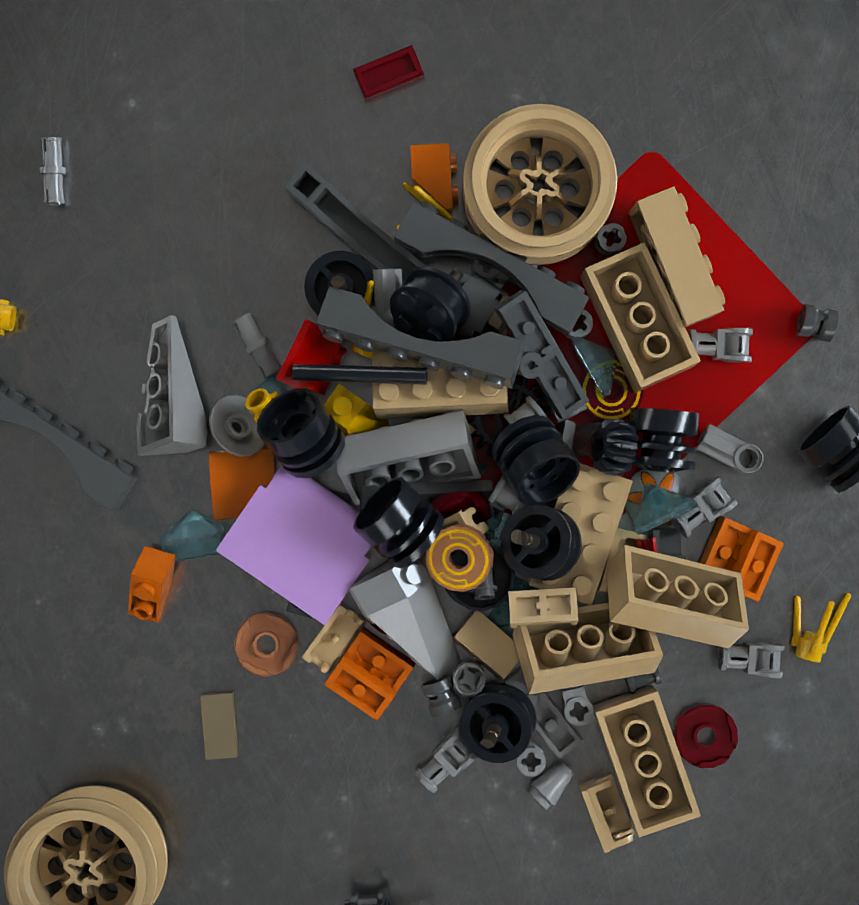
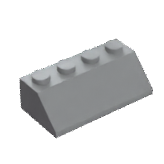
(416, 451)

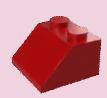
(311, 348)

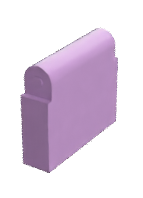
(299, 543)

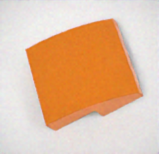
(237, 479)
(742, 551)
(370, 673)

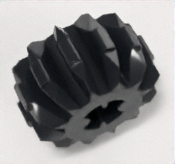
(614, 447)

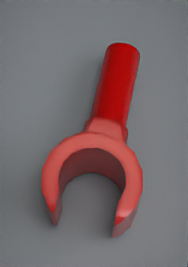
(647, 544)

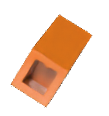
(432, 172)
(150, 584)

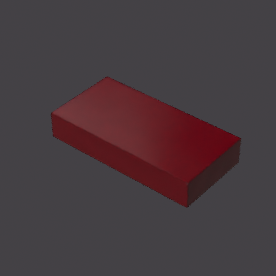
(388, 73)

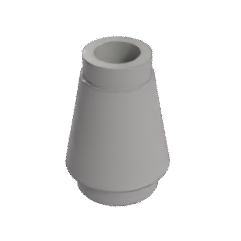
(550, 786)

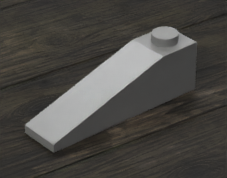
(173, 407)
(409, 613)

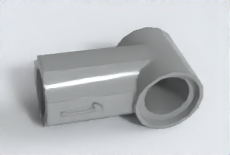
(385, 283)
(728, 448)

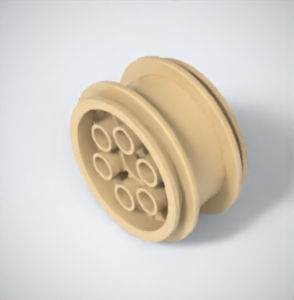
(564, 137)
(32, 863)

